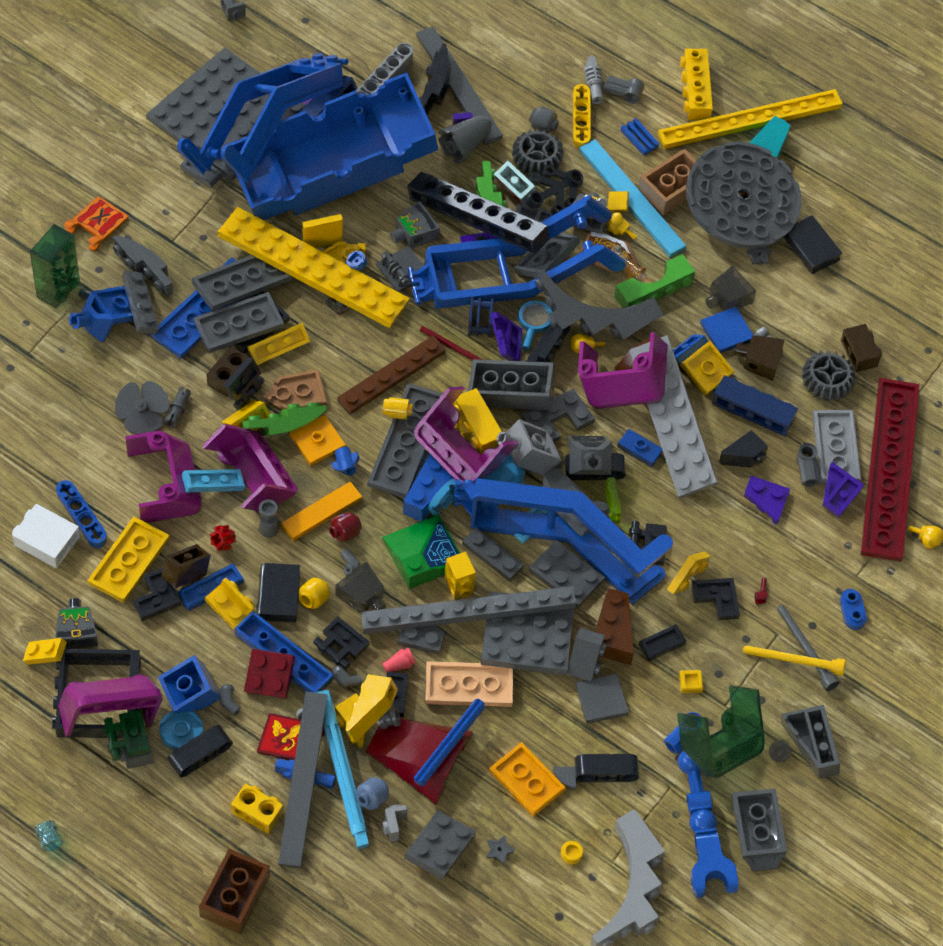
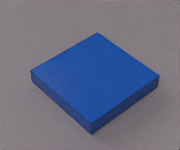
(726, 329)

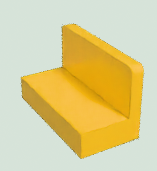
(251, 409)

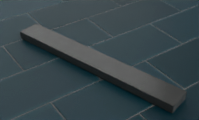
(458, 83)
(303, 780)

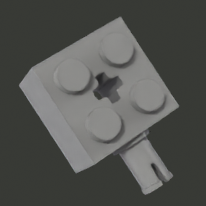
(535, 447)

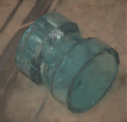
(48, 835)

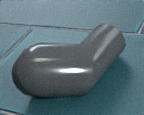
(344, 679)
(226, 701)

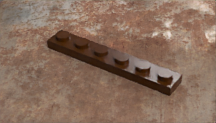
(391, 375)

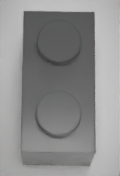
(586, 654)

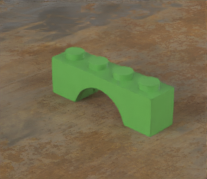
(677, 274)

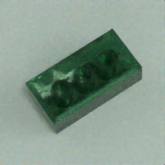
(55, 266)

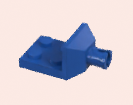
(102, 311)

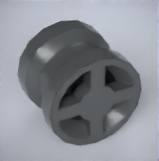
(391, 717)

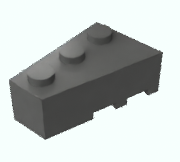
(813, 738)

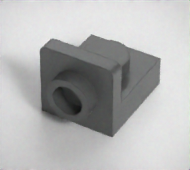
(233, 10)

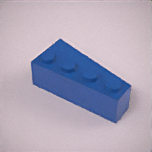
(424, 488)

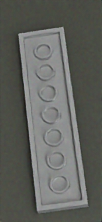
(679, 431)

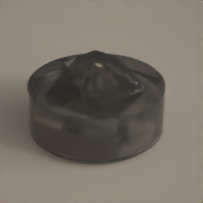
(780, 751)

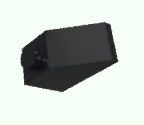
(744, 451)

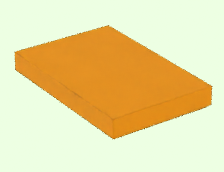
(527, 779)

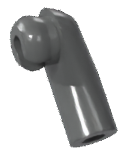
(352, 562)

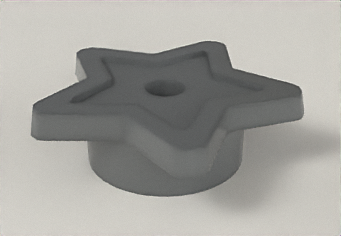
(759, 259)
(499, 855)

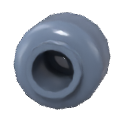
(372, 793)

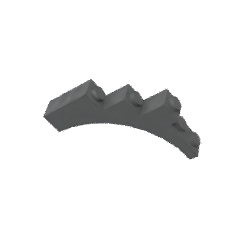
(593, 319)

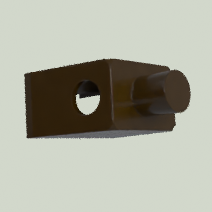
(761, 355)

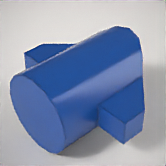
(346, 461)

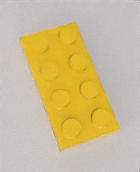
(128, 559)

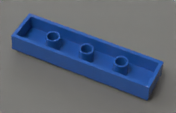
(262, 636)

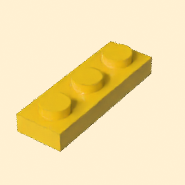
(278, 343)

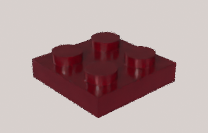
(269, 673)

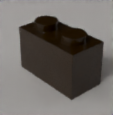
(860, 347)
(186, 565)

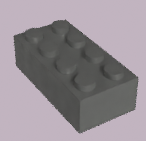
(514, 383)

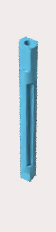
(344, 774)

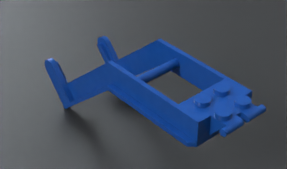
(288, 87)
(437, 279)
(482, 502)

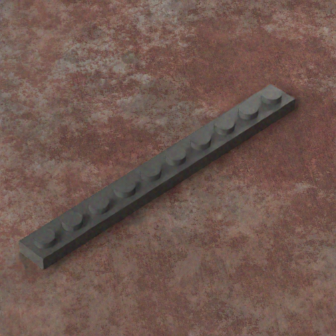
(468, 610)

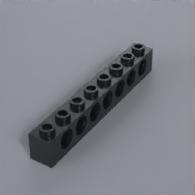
(478, 212)

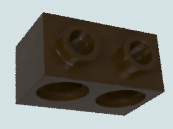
(224, 369)

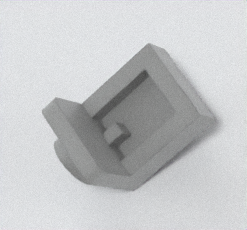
(390, 824)

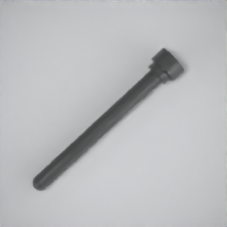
(829, 680)

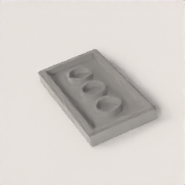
(836, 442)

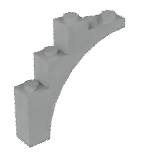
(642, 853)

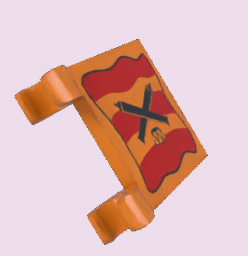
(98, 219)

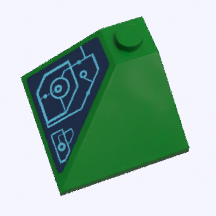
(421, 550)

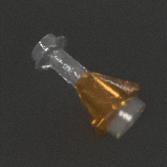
(632, 269)

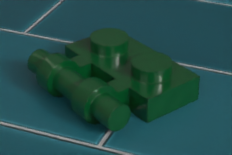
(133, 731)

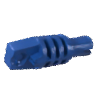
(286, 768)

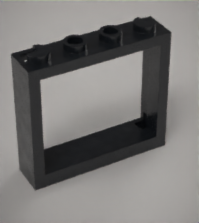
(89, 657)

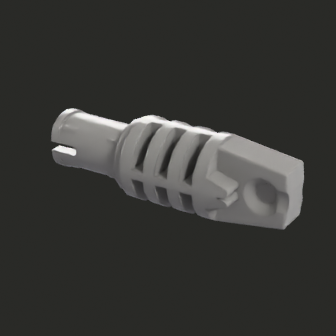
(594, 79)

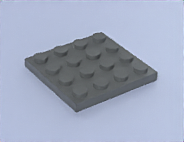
(529, 641)

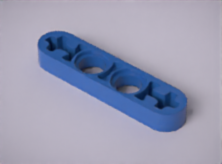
(78, 515)

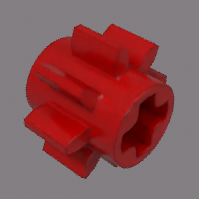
(222, 537)

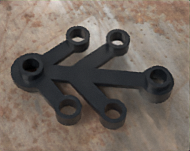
(571, 179)

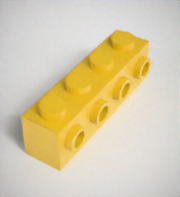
(697, 84)

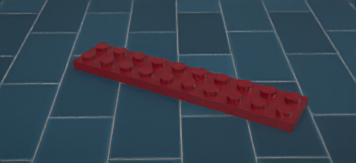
(890, 470)

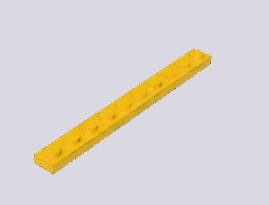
(749, 119)

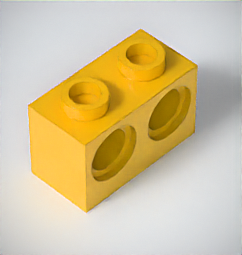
(460, 575)
(253, 812)

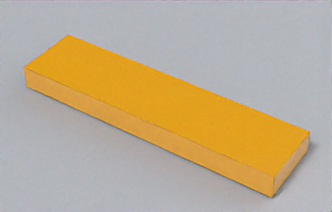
(321, 511)

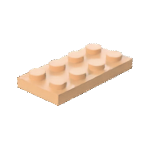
(464, 682)

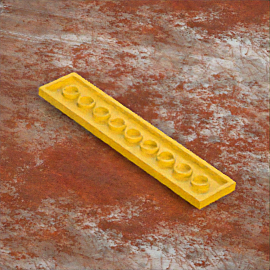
(313, 267)

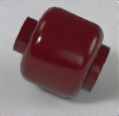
(345, 527)

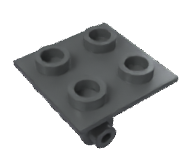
(396, 267)

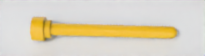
(836, 666)

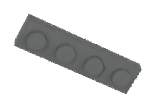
(140, 302)

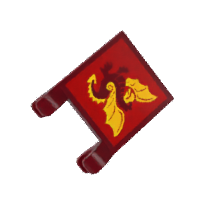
(280, 737)

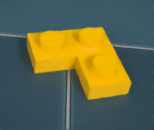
(693, 565)

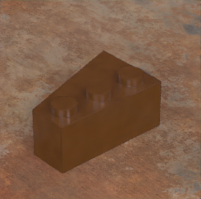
(616, 626)

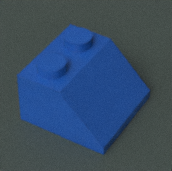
(189, 686)

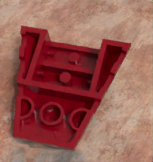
(409, 747)

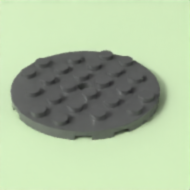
(721, 211)

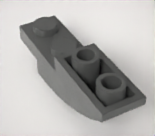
(144, 260)

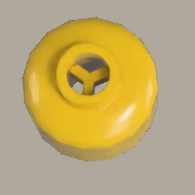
(314, 593)

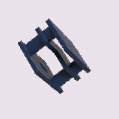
(480, 329)

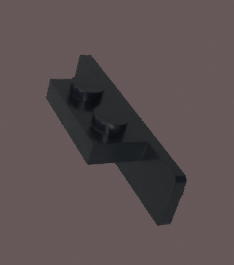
(548, 344)

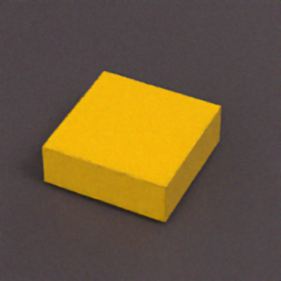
(618, 201)
(691, 681)

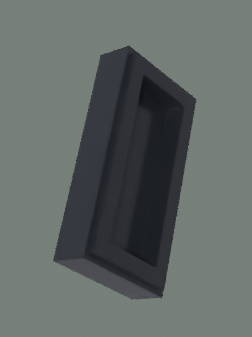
(662, 642)

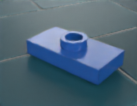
(640, 447)

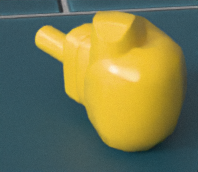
(620, 226)
(576, 339)
(930, 535)

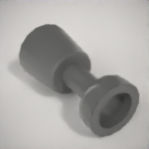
(268, 522)

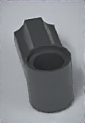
(629, 90)
(808, 465)

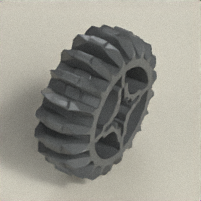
(538, 147)
(822, 383)

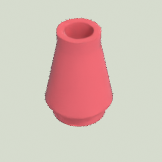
(401, 660)

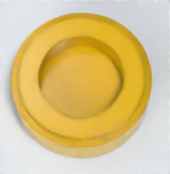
(571, 852)

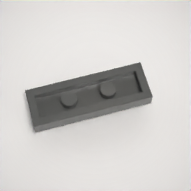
(492, 554)

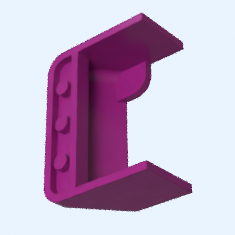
(625, 387)
(450, 448)
(256, 460)
(173, 498)
(109, 696)

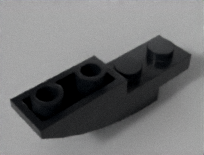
(438, 79)

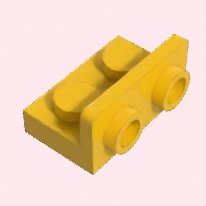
(230, 603)

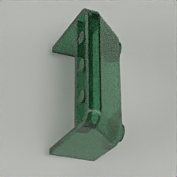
(731, 746)

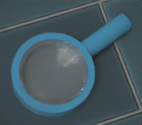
(534, 319)

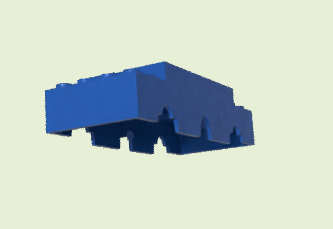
(340, 150)

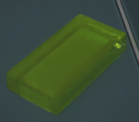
(613, 500)

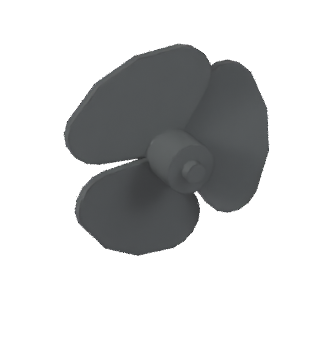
(137, 410)

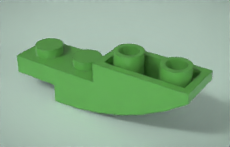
(485, 187)
(288, 420)

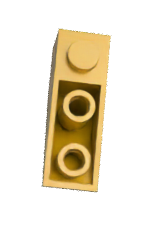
(373, 702)

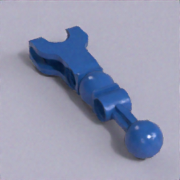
(703, 824)

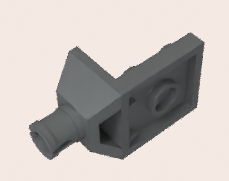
(589, 455)

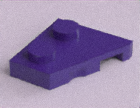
(508, 337)
(840, 490)
(767, 497)

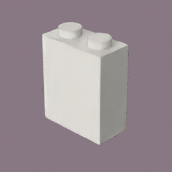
(45, 535)

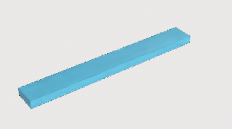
(638, 204)

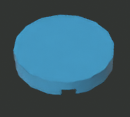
(442, 498)
(180, 728)

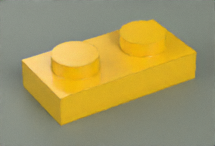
(44, 651)

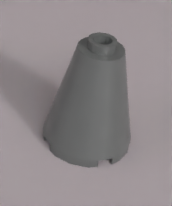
(464, 137)

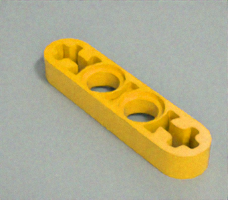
(581, 115)

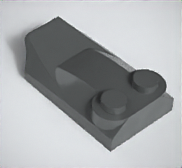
(558, 480)
(759, 828)

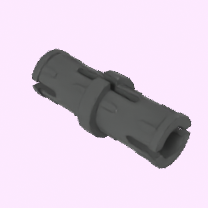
(177, 407)

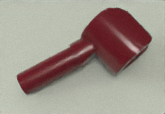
(760, 596)

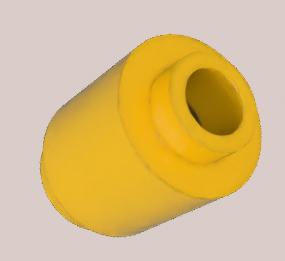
(397, 408)

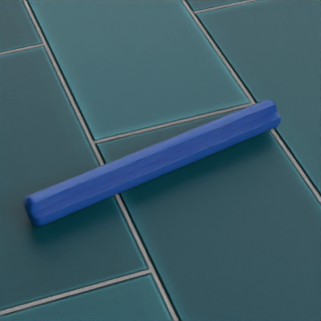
(449, 742)

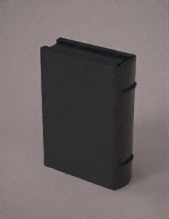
(812, 245)
(278, 592)

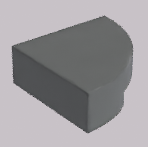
(566, 776)

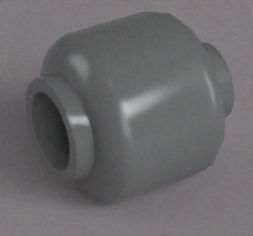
(543, 119)

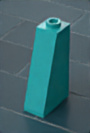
(773, 136)

